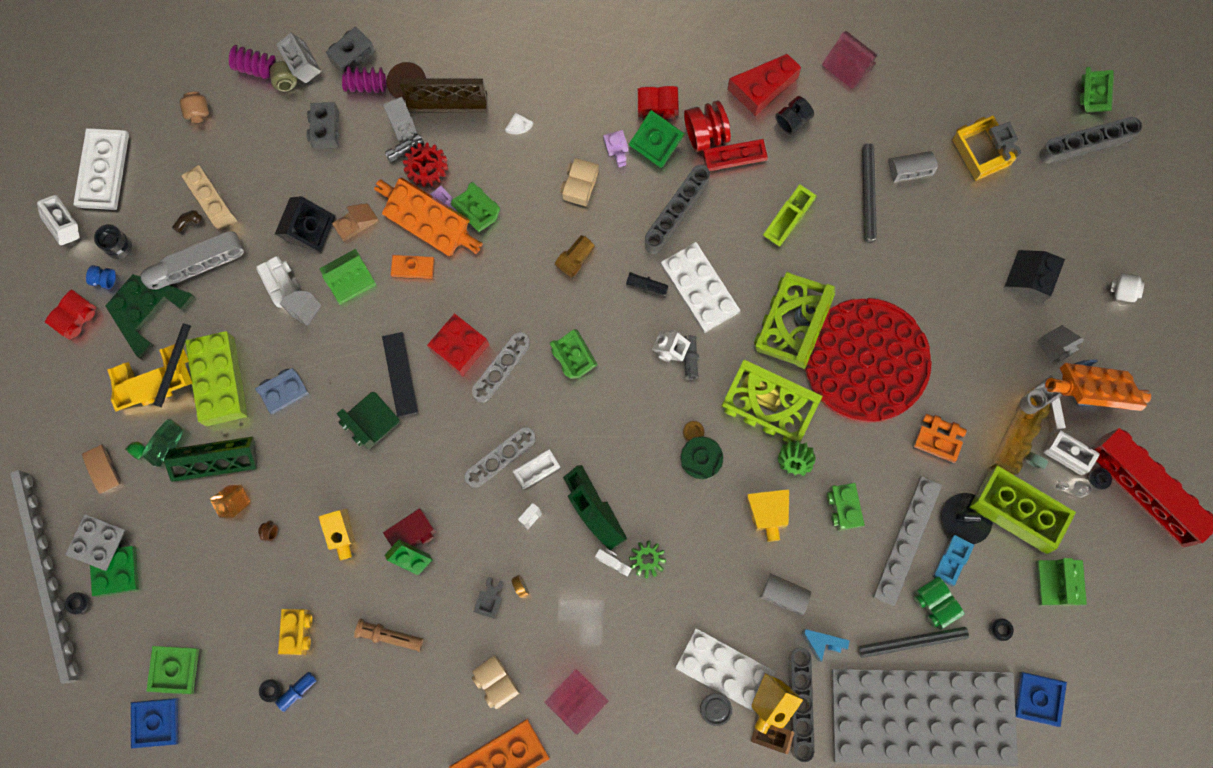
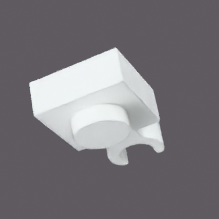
(609, 558)

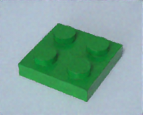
(656, 139)
(120, 575)

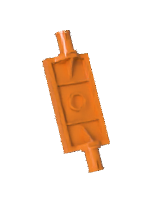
(426, 217)
(1099, 387)

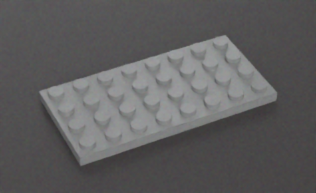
(924, 717)

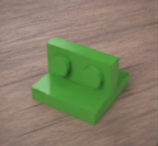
(347, 276)
(1061, 582)

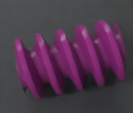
(250, 63)
(364, 80)

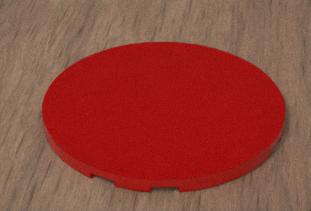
(869, 360)

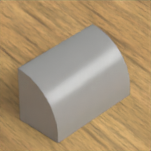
(913, 166)
(301, 306)
(786, 594)

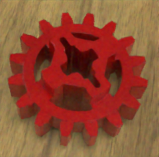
(422, 157)

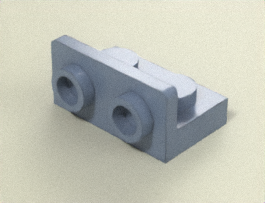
(282, 390)

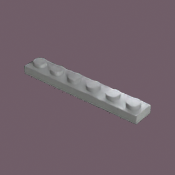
(907, 541)

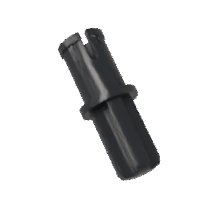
(647, 284)

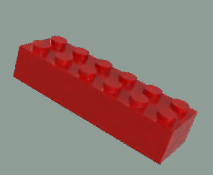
(1154, 489)

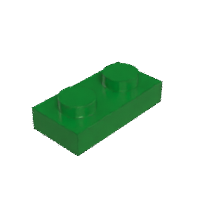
(408, 557)

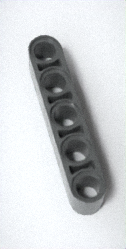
(1097, 134)
(681, 200)
(807, 714)

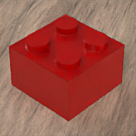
(458, 344)

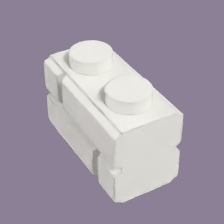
(58, 220)
(277, 279)
(1071, 452)

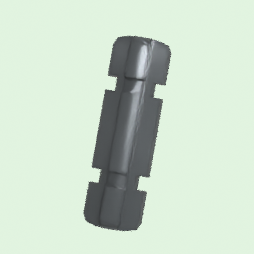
(404, 147)

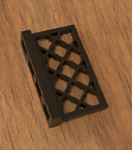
(444, 96)

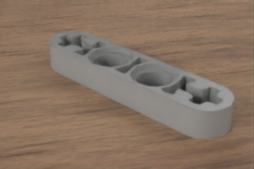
(498, 365)
(502, 460)

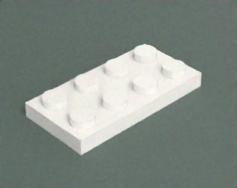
(101, 169)
(700, 287)
(722, 668)

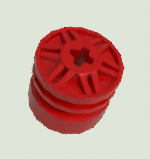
(711, 124)

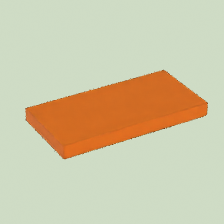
(513, 749)

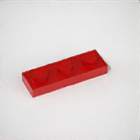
(735, 155)

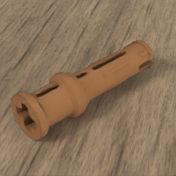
(379, 633)

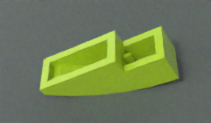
(790, 215)

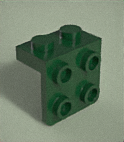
(368, 420)

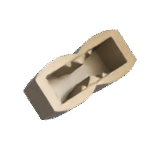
(580, 181)
(495, 682)

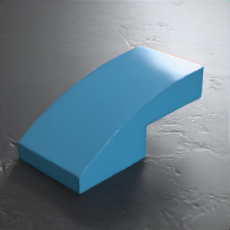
(953, 560)

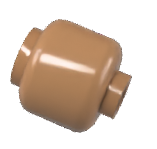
(194, 107)

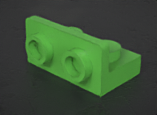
(845, 506)

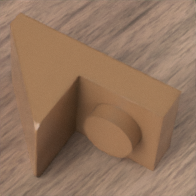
(357, 220)

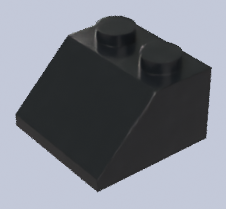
(305, 224)
(1034, 274)

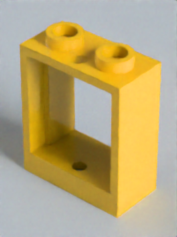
(987, 168)

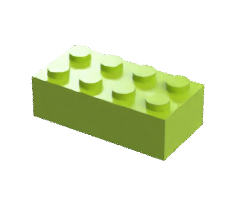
(216, 378)
(1022, 510)

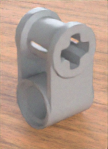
(1041, 397)

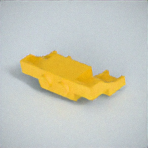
(131, 390)

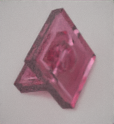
(850, 60)
(576, 701)

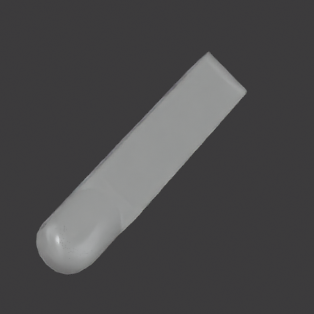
(193, 260)

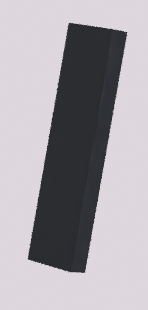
(400, 375)

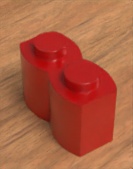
(660, 100)
(70, 314)

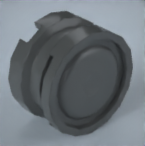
(716, 709)

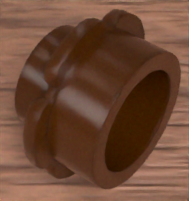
(268, 531)

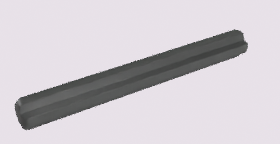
(869, 193)
(913, 642)

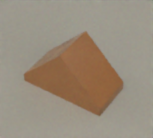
(775, 739)

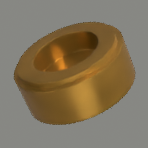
(693, 429)
(520, 586)

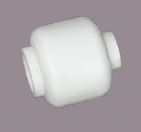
(1127, 287)

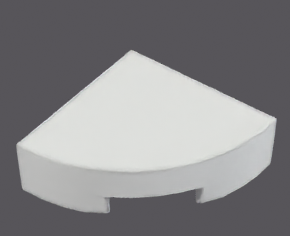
(518, 124)

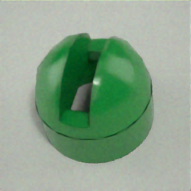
(135, 449)

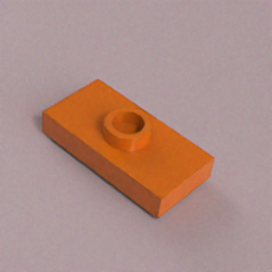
(412, 266)

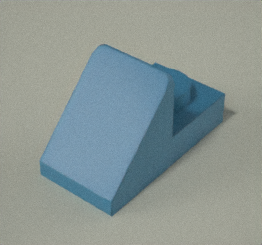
(817, 643)

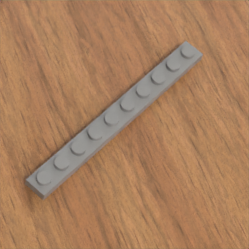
(46, 583)

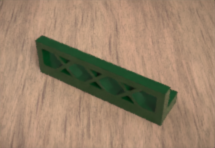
(210, 452)

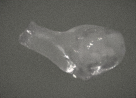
(1076, 488)

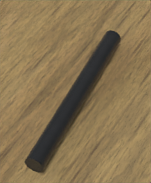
(172, 364)

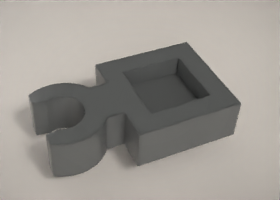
(1005, 137)
(488, 602)

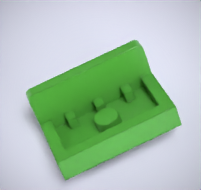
(1098, 90)
(477, 207)
(573, 355)

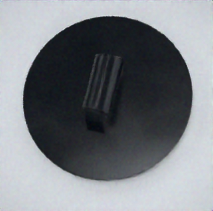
(964, 521)

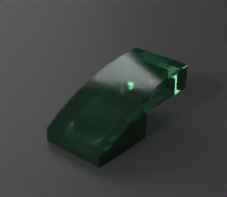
(164, 438)

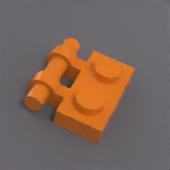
(937, 443)

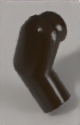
(185, 218)

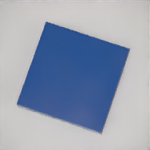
(1040, 699)
(154, 723)

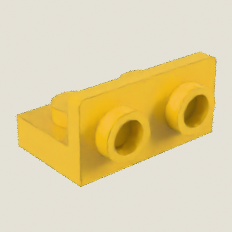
(294, 631)

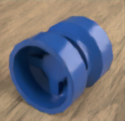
(103, 277)

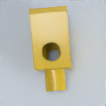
(769, 512)
(336, 523)
(774, 703)

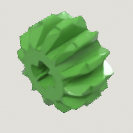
(796, 458)
(646, 551)

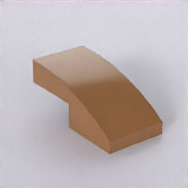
(100, 469)

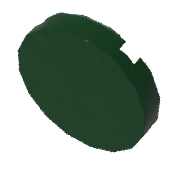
(701, 457)

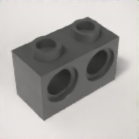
(327, 125)

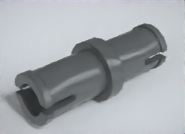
(691, 358)

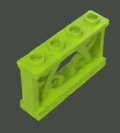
(802, 346)
(800, 397)

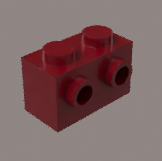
(412, 530)

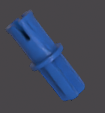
(295, 691)

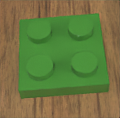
(172, 670)

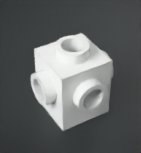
(671, 345)

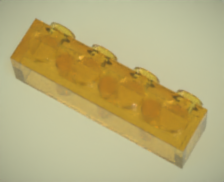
(1018, 439)

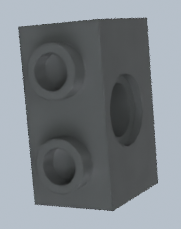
(354, 40)

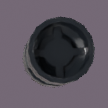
(796, 114)
(112, 241)

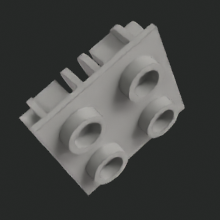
(95, 542)

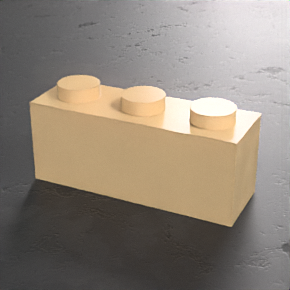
(209, 198)

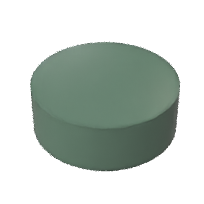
(1036, 461)

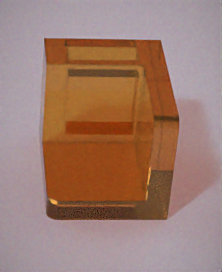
(230, 501)

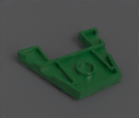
(136, 304)

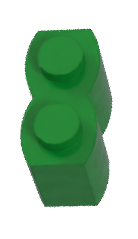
(939, 603)

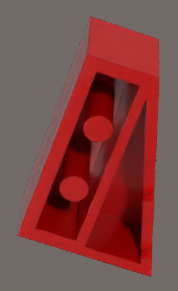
(764, 83)

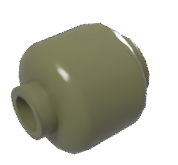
(282, 77)

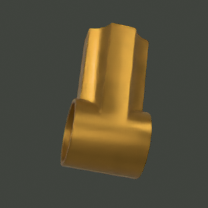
(571, 260)

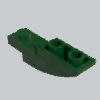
(595, 513)

